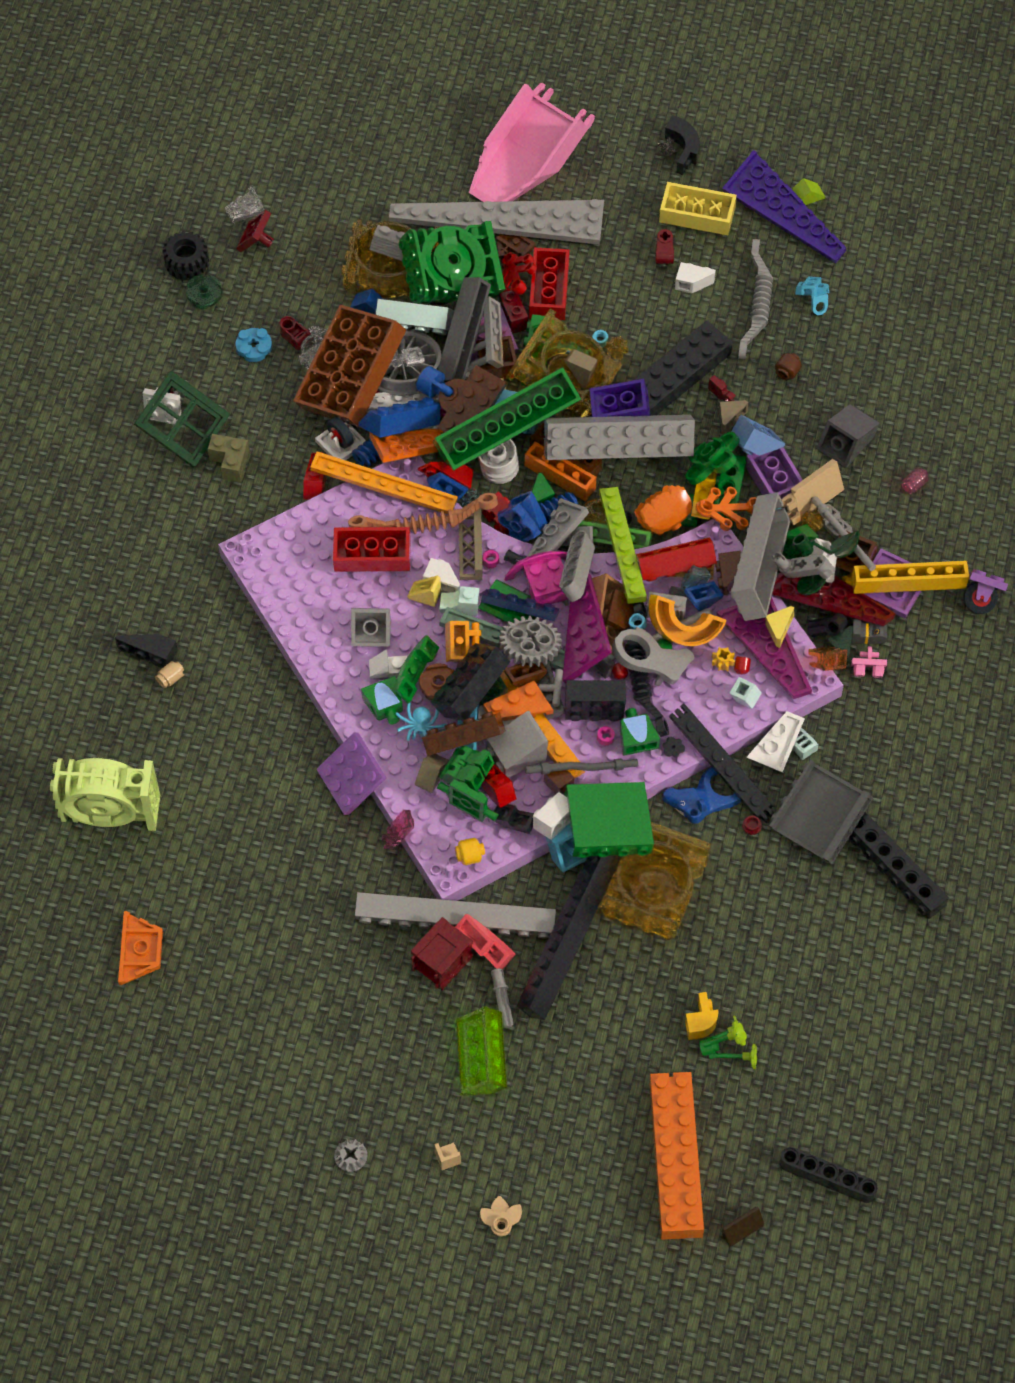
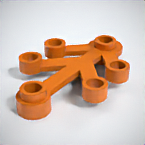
(708, 509)

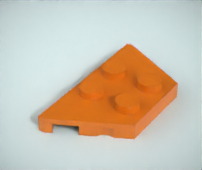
(139, 948)

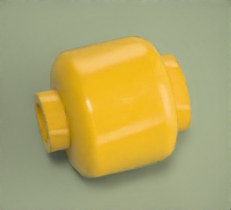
(469, 851)

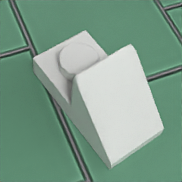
(384, 666)

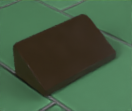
(743, 1226)

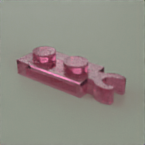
(398, 829)

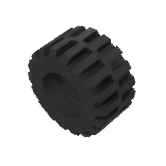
(185, 244)

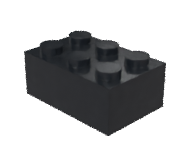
(595, 700)

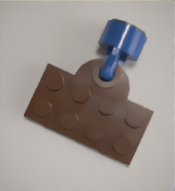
(461, 397)

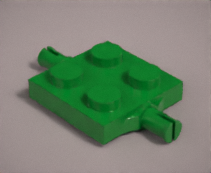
(468, 800)

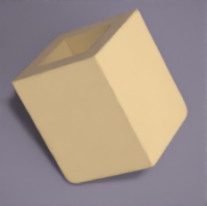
(447, 1155)

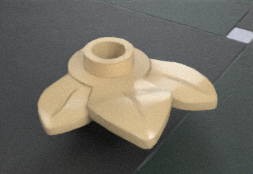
(501, 1214)

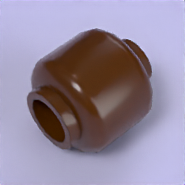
(788, 366)

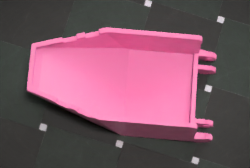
(526, 146)

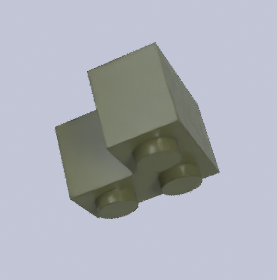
(231, 453)

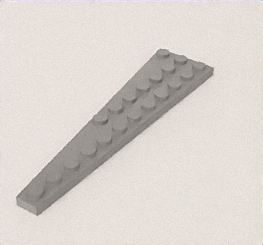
(552, 220)

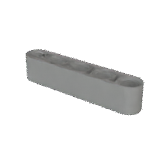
(577, 566)

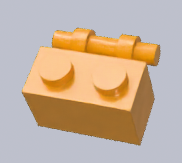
(457, 639)

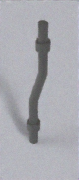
(546, 768)

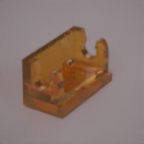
(829, 658)

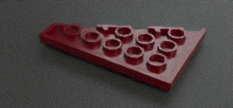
(836, 598)

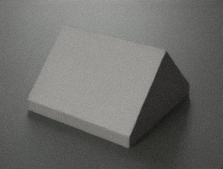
(370, 627)

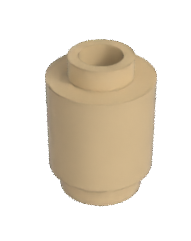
(169, 674)

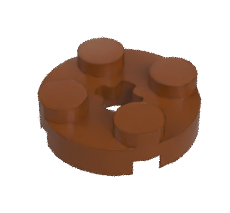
(429, 677)

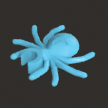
(419, 723)

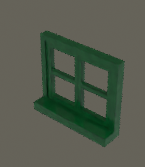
(196, 398)

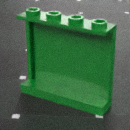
(609, 819)

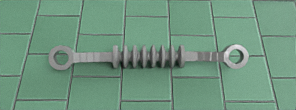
(760, 302)

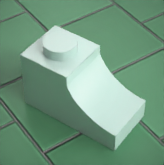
(463, 600)

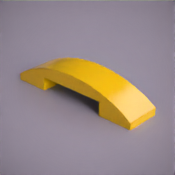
(701, 493)

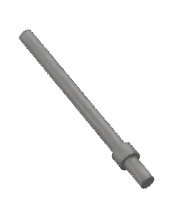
(825, 512)

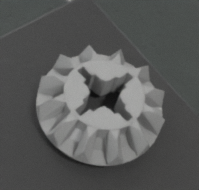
(350, 1164)

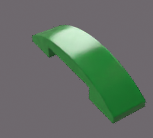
(413, 667)

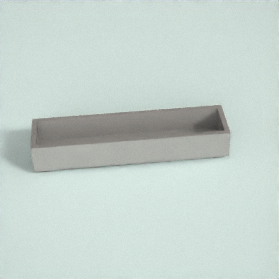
(619, 437)
(756, 571)

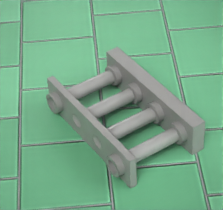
(493, 337)

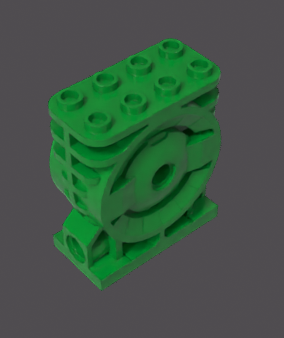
(438, 279)

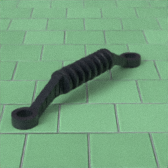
(640, 680)

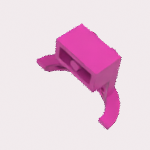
(543, 575)

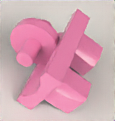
(876, 664)

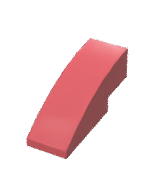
(486, 942)

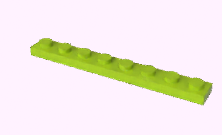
(622, 545)

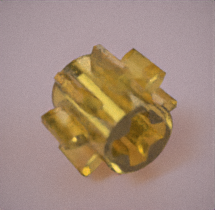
(617, 347)
(813, 520)

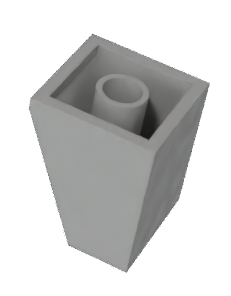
(518, 746)

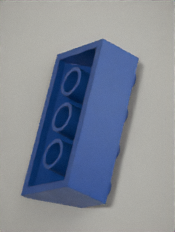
(402, 417)

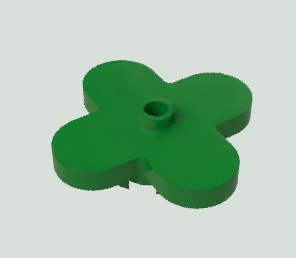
(712, 457)

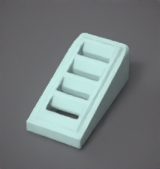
(807, 739)

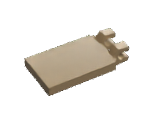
(823, 483)

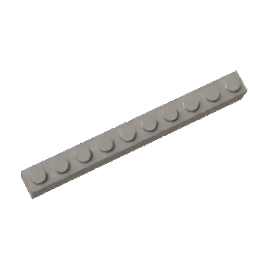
(427, 912)

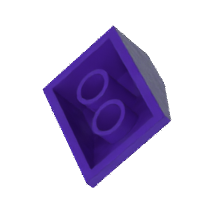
(620, 399)

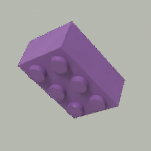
(773, 472)

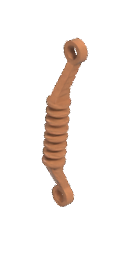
(485, 501)

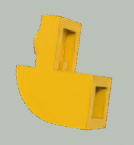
(703, 1022)

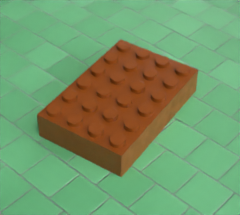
(349, 365)

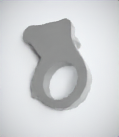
(666, 663)

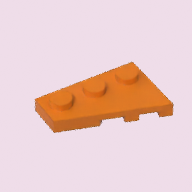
(518, 702)

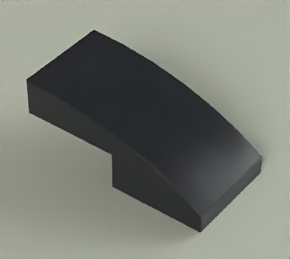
(514, 819)

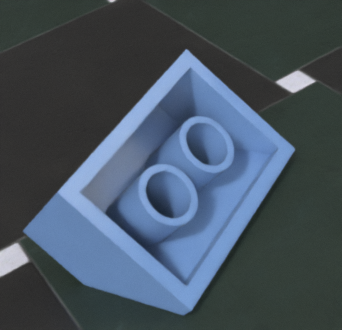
(756, 437)

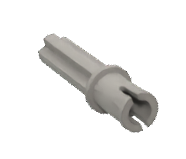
(500, 989)

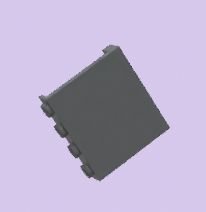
(820, 811)

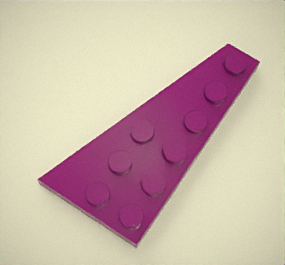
(586, 635)
(779, 662)

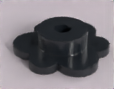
(672, 743)

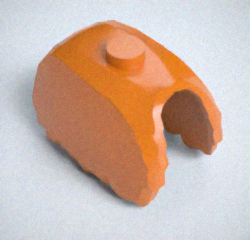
(664, 510)

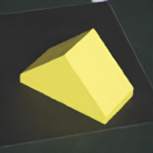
(426, 590)
(779, 623)

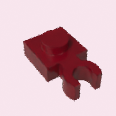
(719, 389)

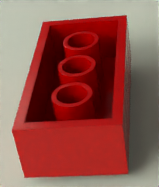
(549, 282)
(371, 549)

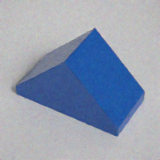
(366, 301)
(704, 595)

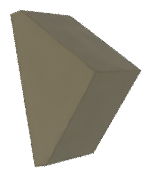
(581, 366)
(729, 413)
(429, 772)

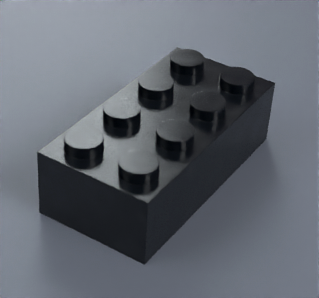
(470, 681)

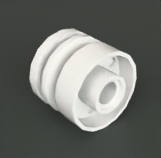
(500, 463)

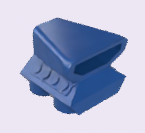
(523, 517)

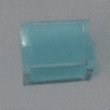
(695, 577)

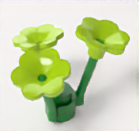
(711, 1044)

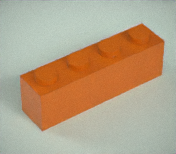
(561, 472)

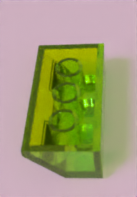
(481, 1052)

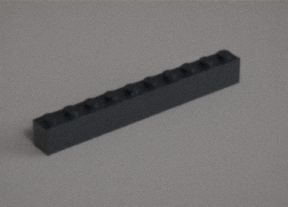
(567, 935)

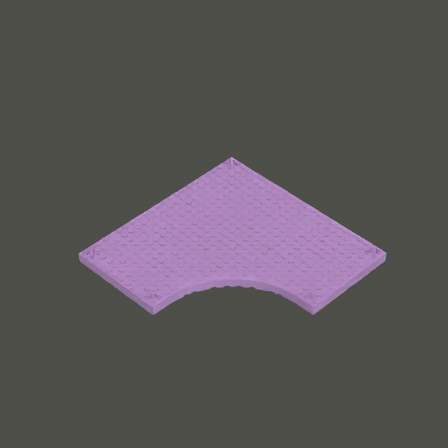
(307, 611)

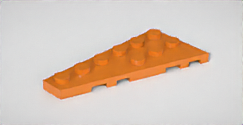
(405, 444)

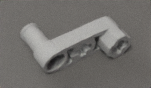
(810, 566)

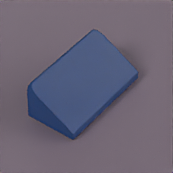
(446, 484)

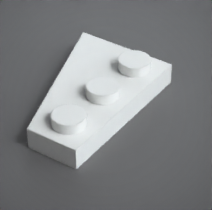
(778, 742)

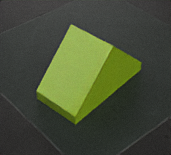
(808, 191)

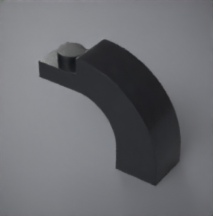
(687, 138)

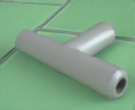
(555, 688)

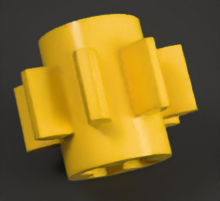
(723, 659)

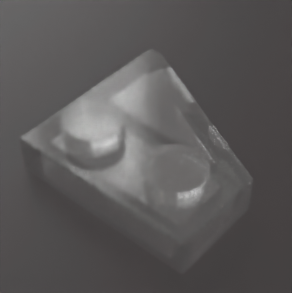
(245, 206)

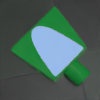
(383, 700)
(637, 733)

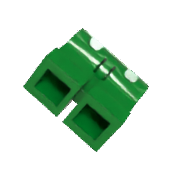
(467, 766)

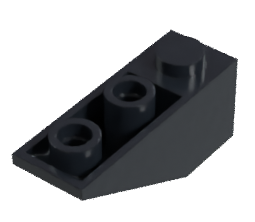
(152, 647)

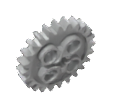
(530, 641)

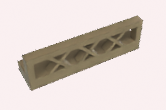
(477, 550)

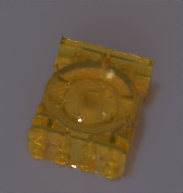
(384, 273)
(554, 339)
(672, 853)

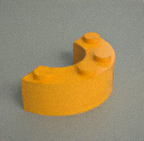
(670, 628)

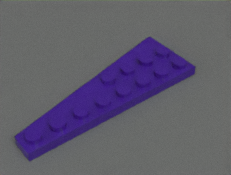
(774, 200)

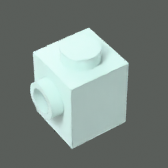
(745, 693)

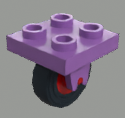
(982, 593)

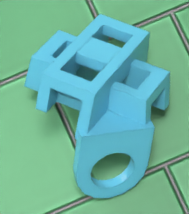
(817, 291)

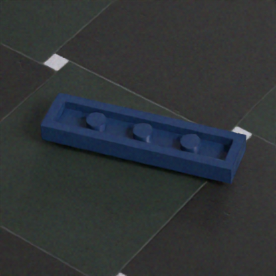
(525, 606)

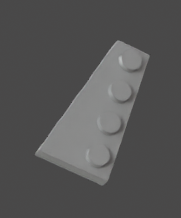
(561, 525)

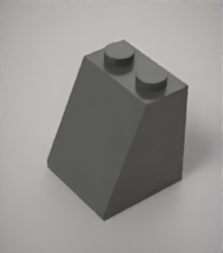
(847, 435)

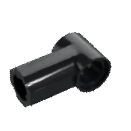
(827, 625)

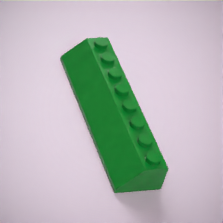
(506, 419)

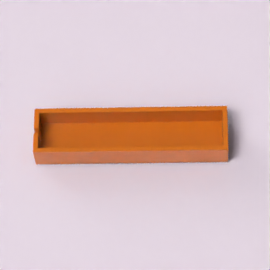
(676, 1156)

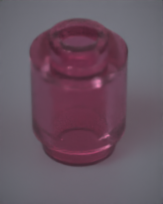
(915, 480)

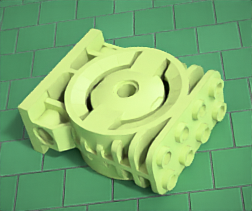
(105, 792)

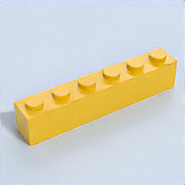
(910, 577)

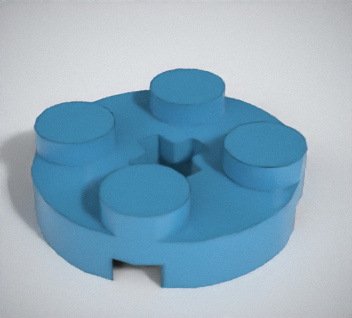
(253, 335)

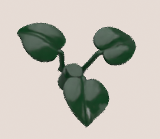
(803, 547)

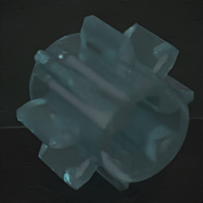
(468, 495)

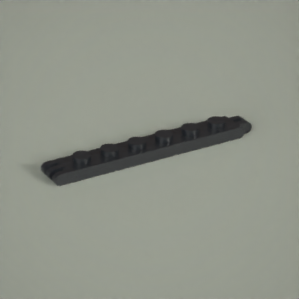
(722, 763)

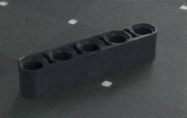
(835, 1183)

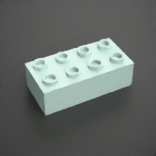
(417, 315)

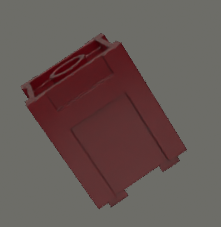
(442, 953)

